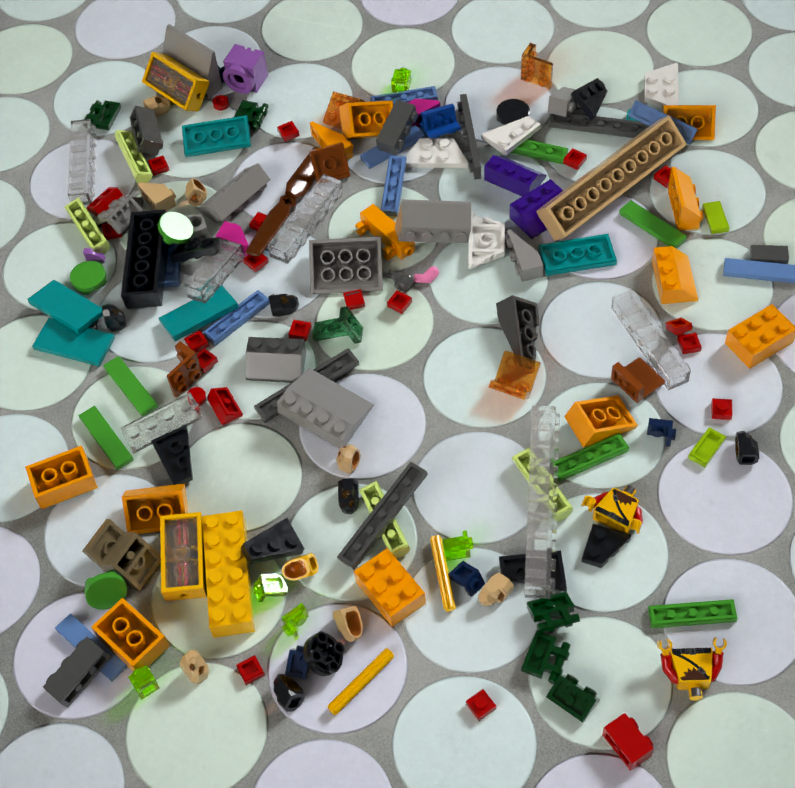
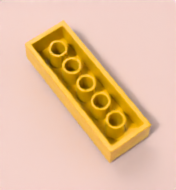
(227, 575)

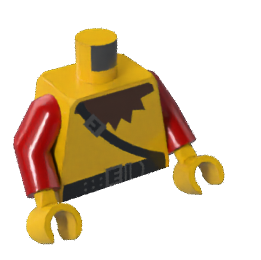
(616, 509)
(692, 667)

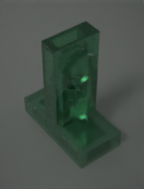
(343, 326)

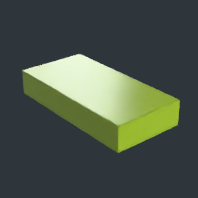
(715, 217)
(707, 447)

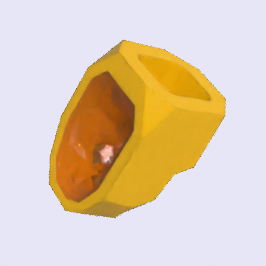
(300, 567)

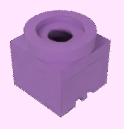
(244, 69)

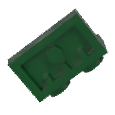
(573, 697)

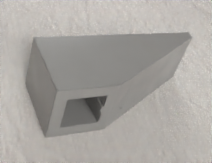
(526, 258)

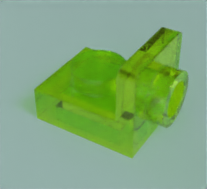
(458, 547)
(270, 585)
(294, 618)

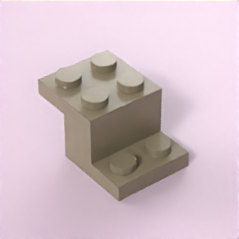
(124, 553)

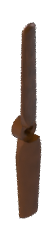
(295, 189)

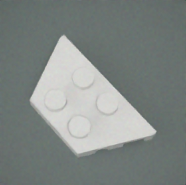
(662, 86)
(436, 154)
(485, 241)

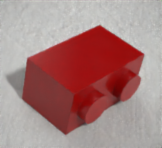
(628, 741)

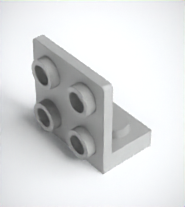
(119, 213)

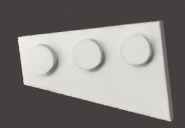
(511, 135)

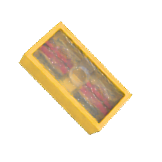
(175, 81)
(182, 557)

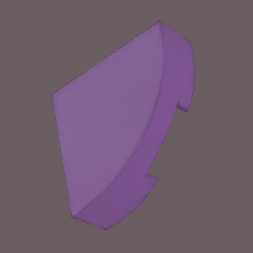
(93, 256)

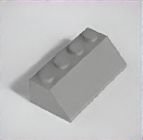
(235, 193)
(433, 221)

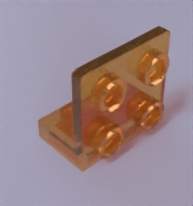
(536, 69)
(332, 114)
(515, 375)

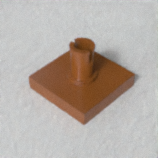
(330, 161)

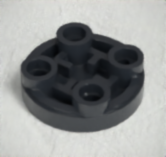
(512, 110)
(323, 654)

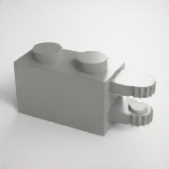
(562, 102)

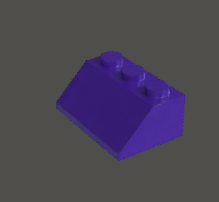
(512, 175)
(524, 209)

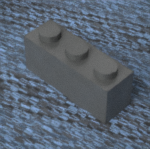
(396, 127)
(146, 130)
(76, 671)

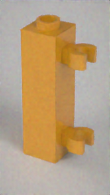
(382, 226)

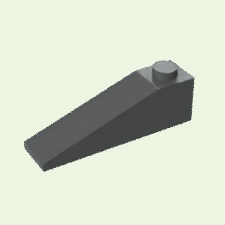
(519, 322)

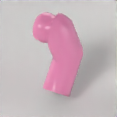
(428, 277)

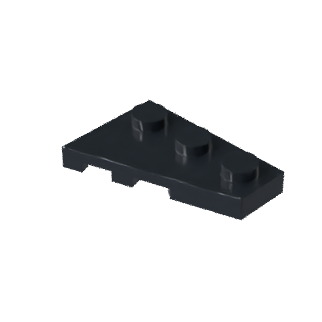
(590, 97)
(196, 249)
(175, 455)
(273, 544)
(514, 569)

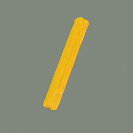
(442, 573)
(360, 681)

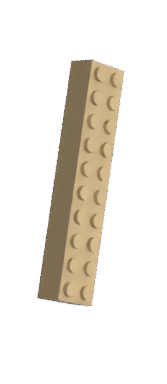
(611, 178)

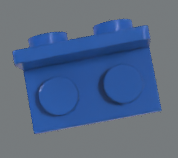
(439, 121)

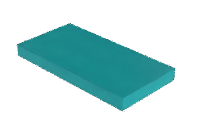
(216, 136)
(577, 254)
(66, 306)
(197, 314)
(86, 347)

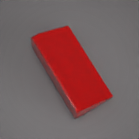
(103, 200)
(224, 405)

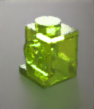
(401, 76)
(141, 678)

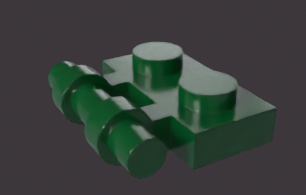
(252, 109)
(106, 114)
(545, 609)
(539, 654)

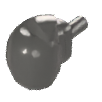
(402, 280)

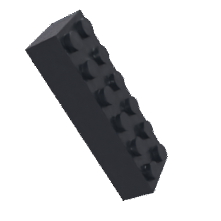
(144, 261)

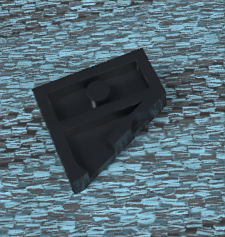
(603, 544)

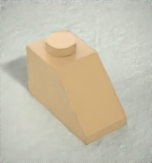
(157, 195)

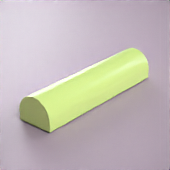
(134, 158)
(87, 226)
(522, 462)
(392, 535)

